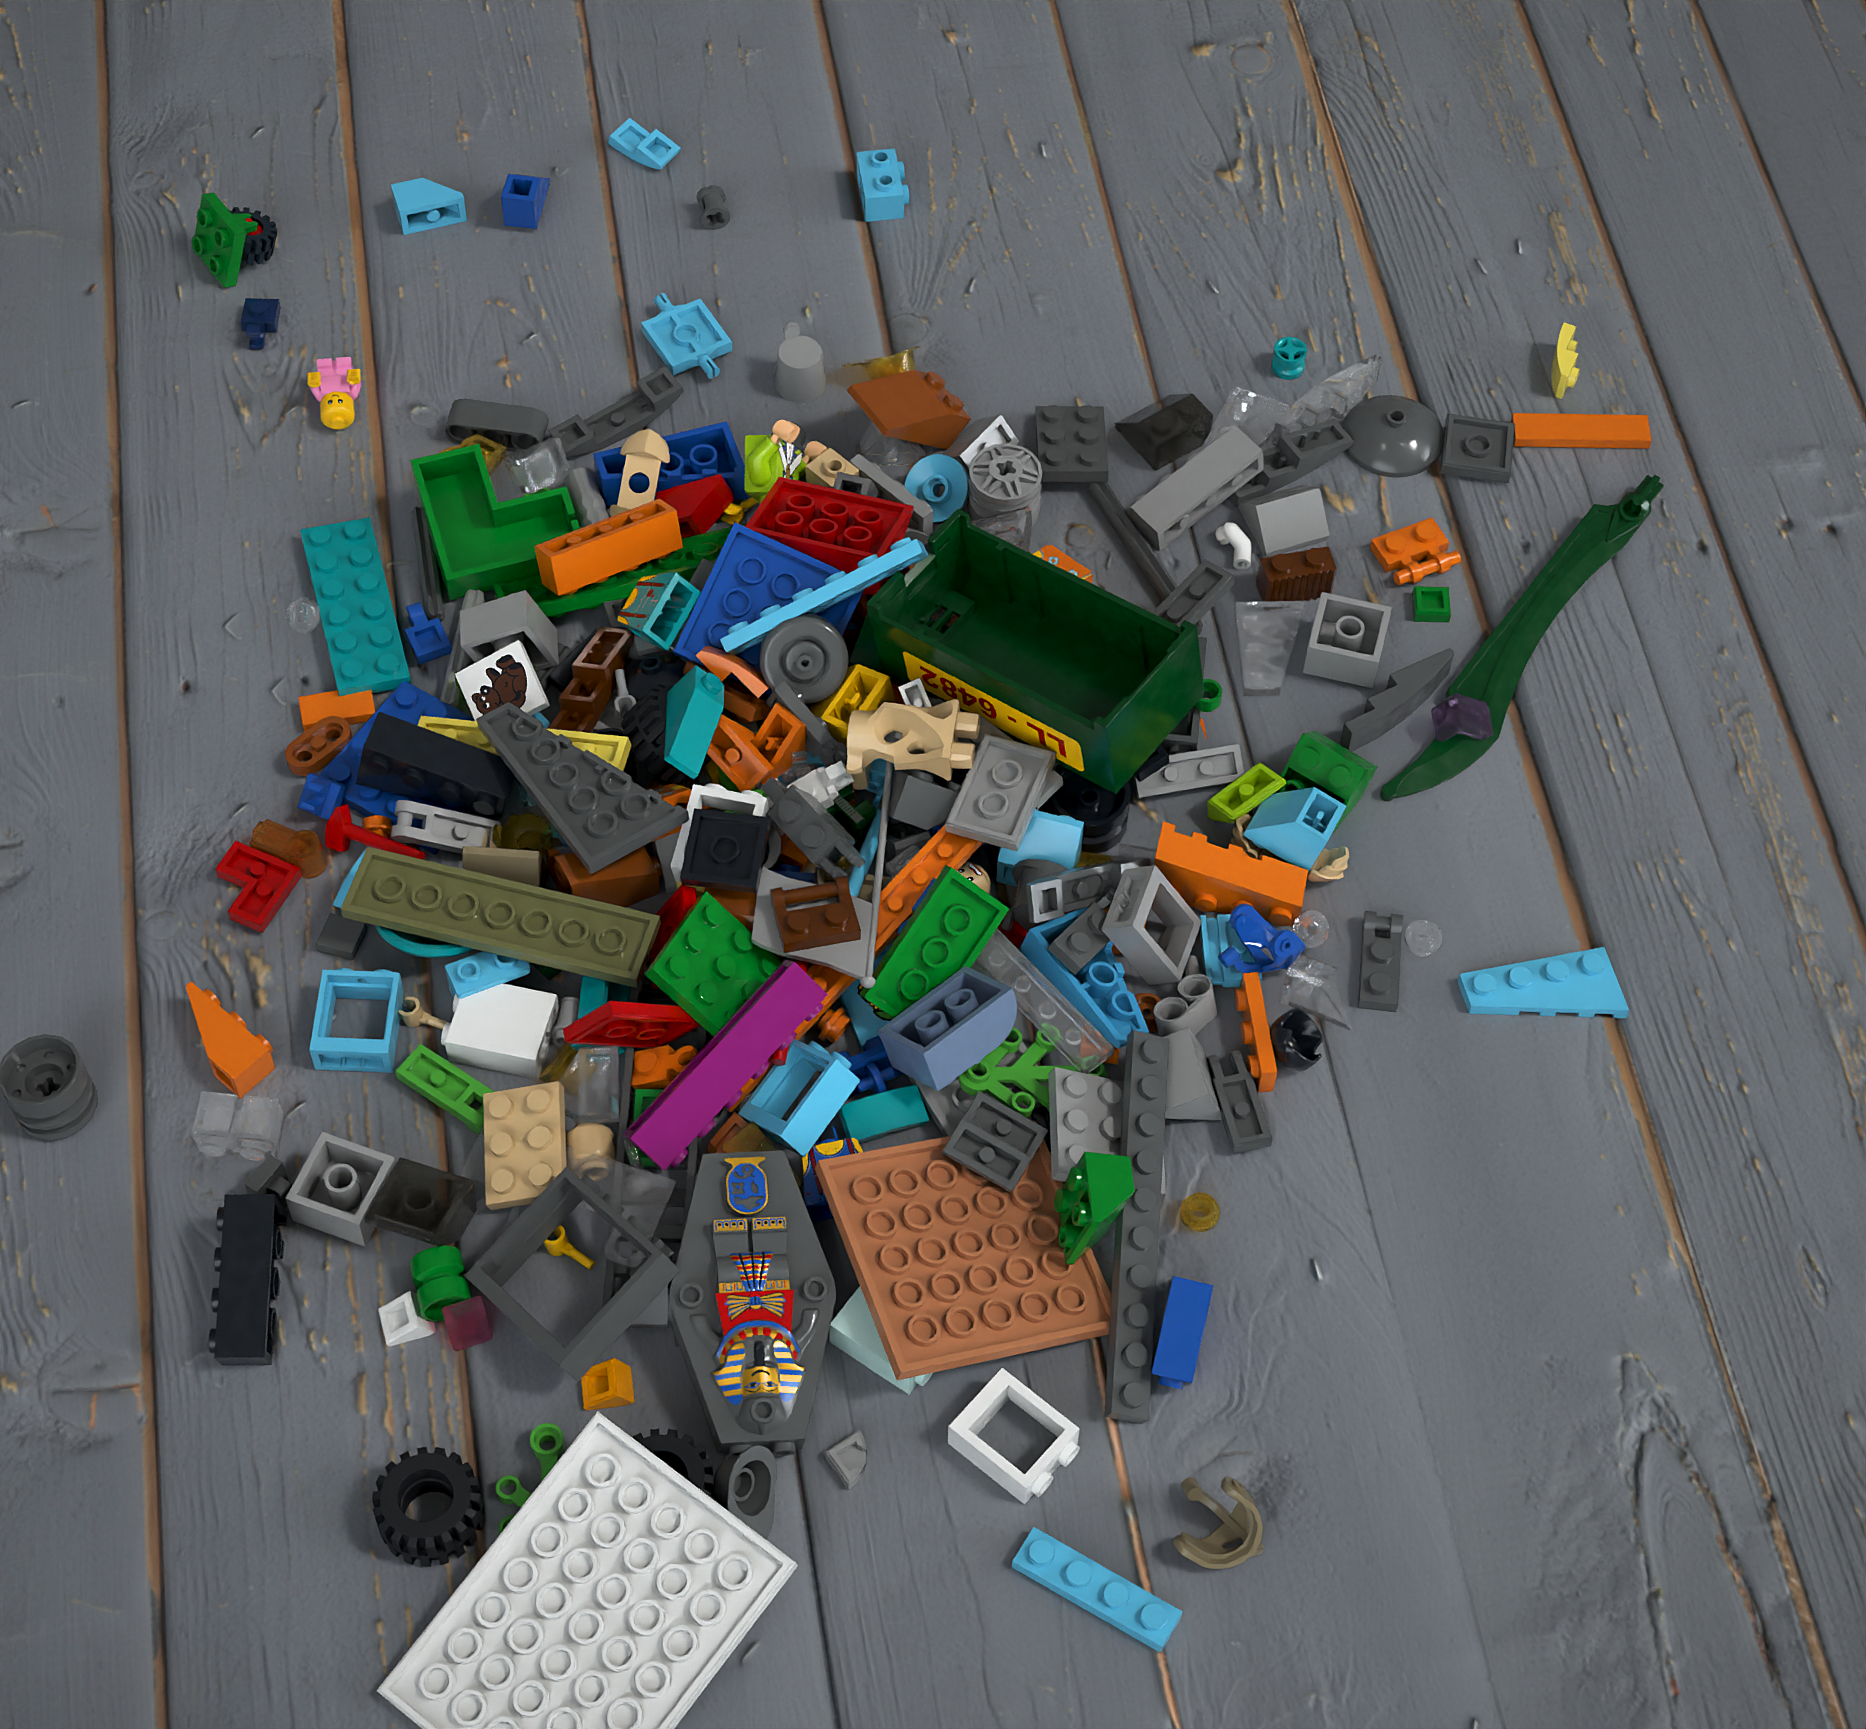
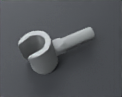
(624, 700)

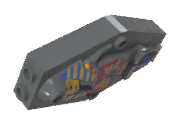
(752, 1302)

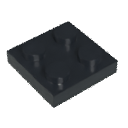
(725, 850)

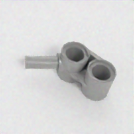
(1192, 1008)

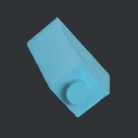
(426, 205)

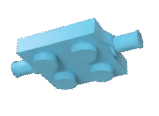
(686, 336)

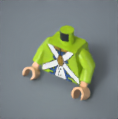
(776, 457)

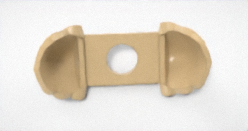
(643, 455)
(1327, 867)

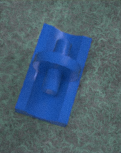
(871, 1067)

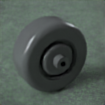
(805, 655)

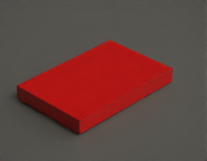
(630, 1025)

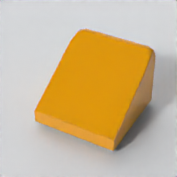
(607, 1385)

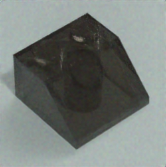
(1167, 429)
(424, 1203)

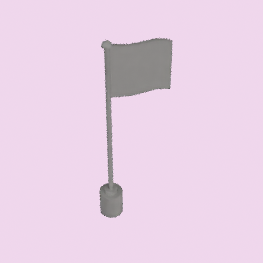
(851, 957)

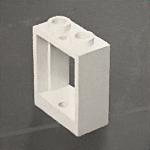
(716, 797)
(983, 1408)

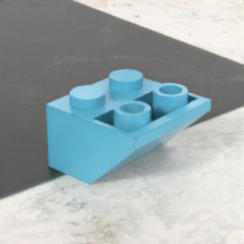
(1295, 825)
(1046, 838)

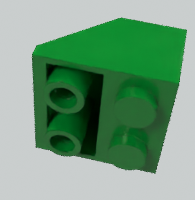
(1329, 768)
(1092, 1201)

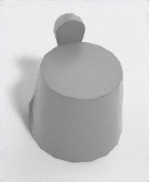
(799, 367)

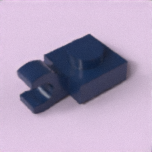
(258, 318)

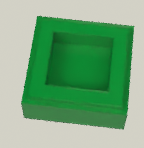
(1431, 604)

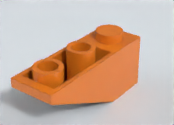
(233, 1052)

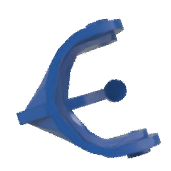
(1258, 934)

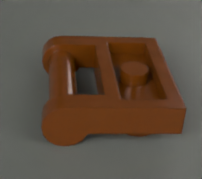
(817, 924)

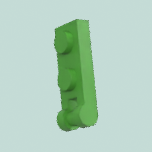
(444, 1085)

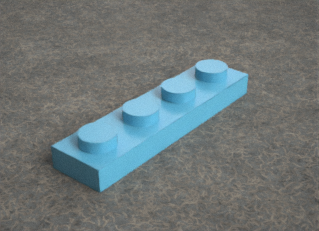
(1097, 1589)

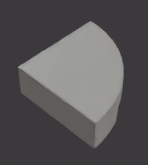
(849, 1459)

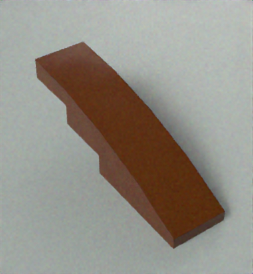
(593, 680)

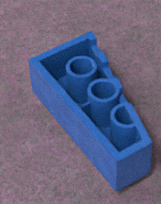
(692, 457)

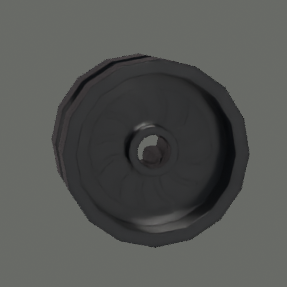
(1100, 810)

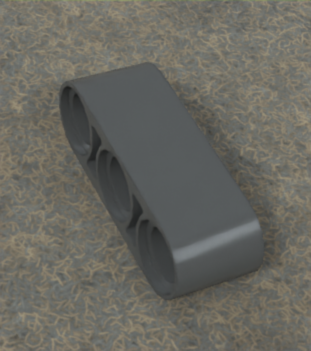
(503, 423)

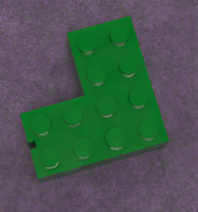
(476, 535)

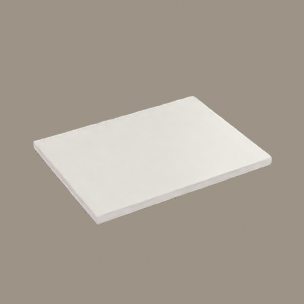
(593, 1602)

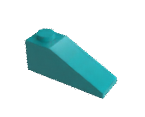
(691, 719)

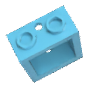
(356, 1053)
(784, 1085)

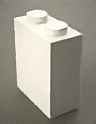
(502, 1029)

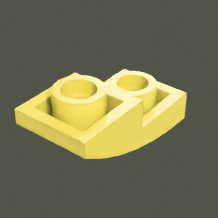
(1563, 369)

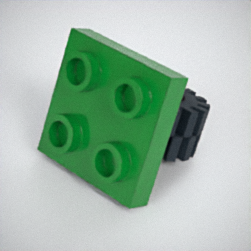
(229, 237)

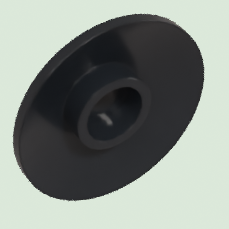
(652, 670)

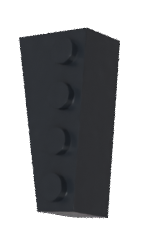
(433, 767)
(247, 1279)

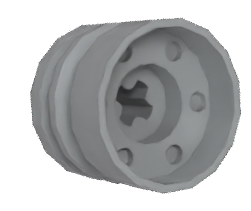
(1004, 480)

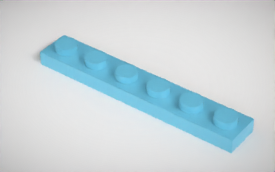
(837, 588)

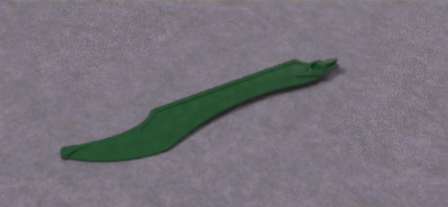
(1503, 656)

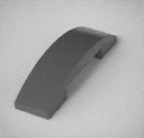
(621, 419)
(1075, 888)

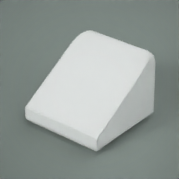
(403, 1321)

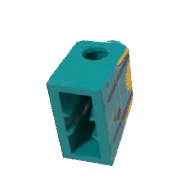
(658, 608)

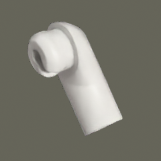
(1241, 543)

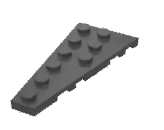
(581, 794)

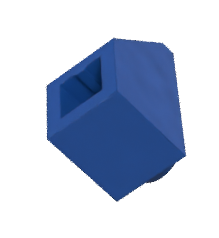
(523, 200)

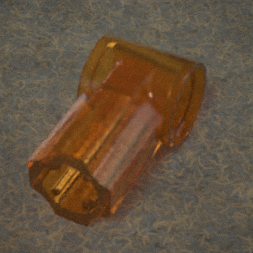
(295, 847)

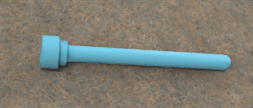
(867, 850)

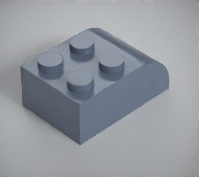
(950, 1028)

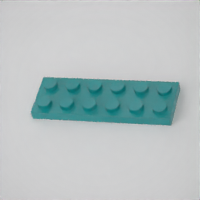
(355, 607)

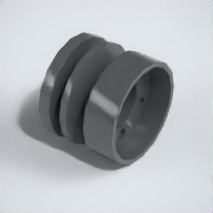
(48, 1087)

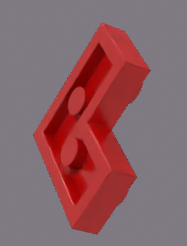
(264, 883)

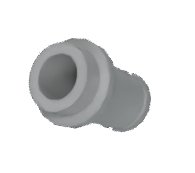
(567, 1015)

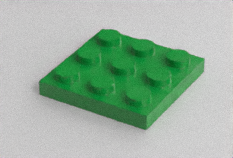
(711, 964)

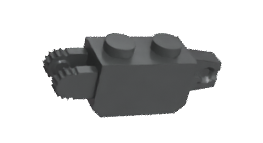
(811, 827)

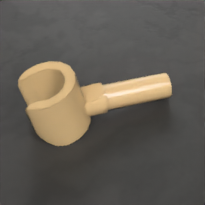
(418, 1016)

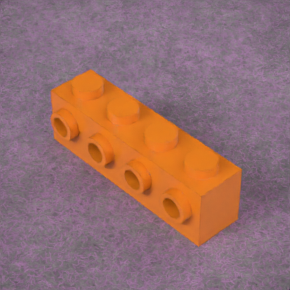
(608, 547)

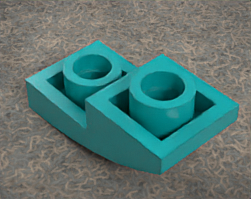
(883, 1113)

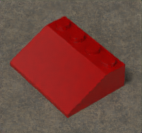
(831, 523)

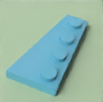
(1561, 983)

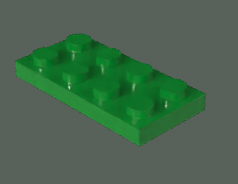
(935, 942)

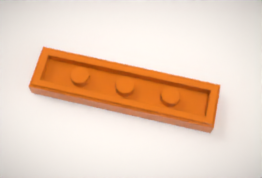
(1581, 430)

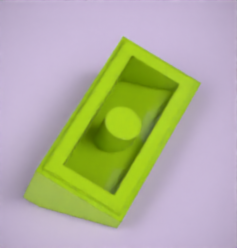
(1244, 794)

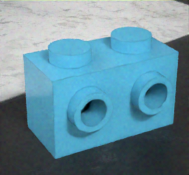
(881, 185)

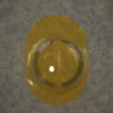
(886, 365)

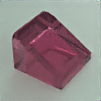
(467, 1323)

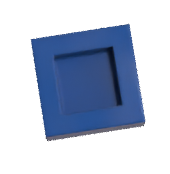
(321, 795)

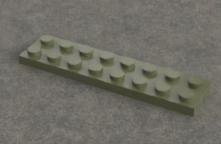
(501, 916)

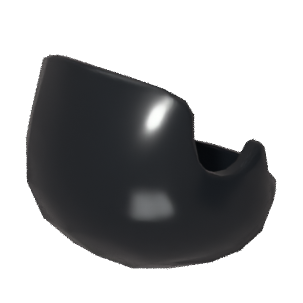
(1296, 1040)

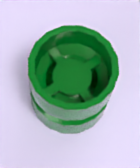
(439, 1280)

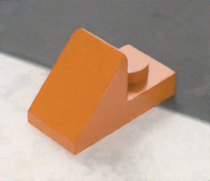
(737, 756)

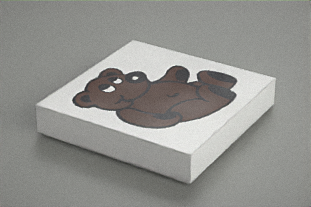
(502, 679)

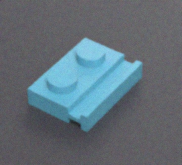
(1215, 938)

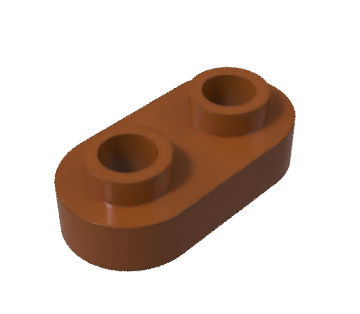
(315, 745)

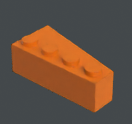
(1226, 877)

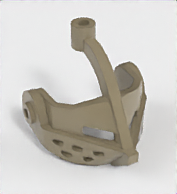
(1209, 1550)

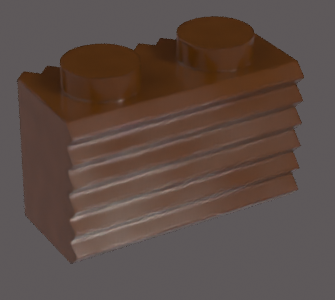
(1296, 575)

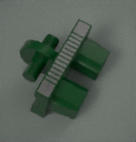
(852, 819)

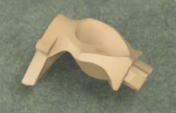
(926, 742)

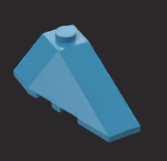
(1095, 990)

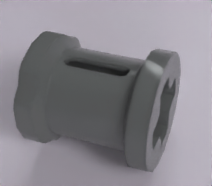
(714, 213)

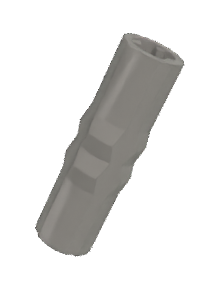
(586, 496)

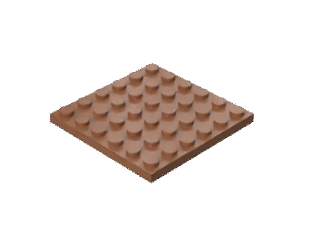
(957, 1261)

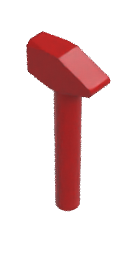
(341, 830)

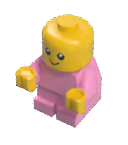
(335, 388)

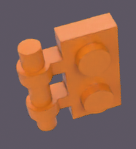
(1412, 544)

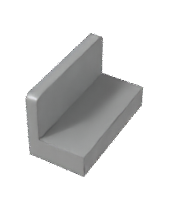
(979, 436)

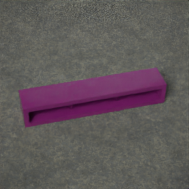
(725, 1065)

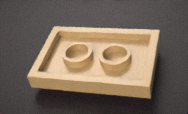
(523, 1143)

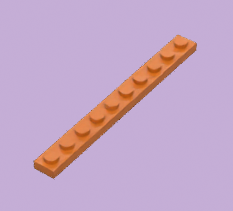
(894, 909)

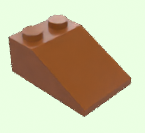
(912, 407)

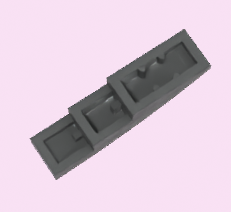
(1295, 457)
(1404, 694)

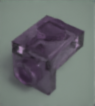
(1461, 716)

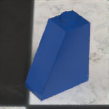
(1182, 1332)

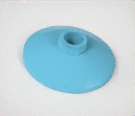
(931, 474)

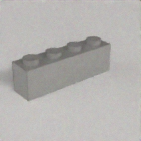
(1197, 487)

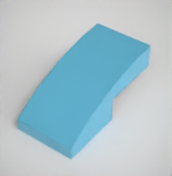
(645, 148)

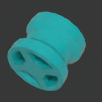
(1289, 358)

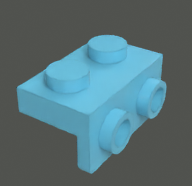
(483, 972)

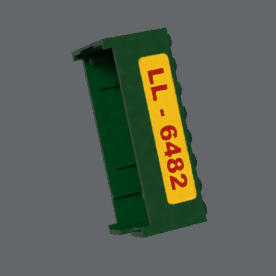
(1038, 652)

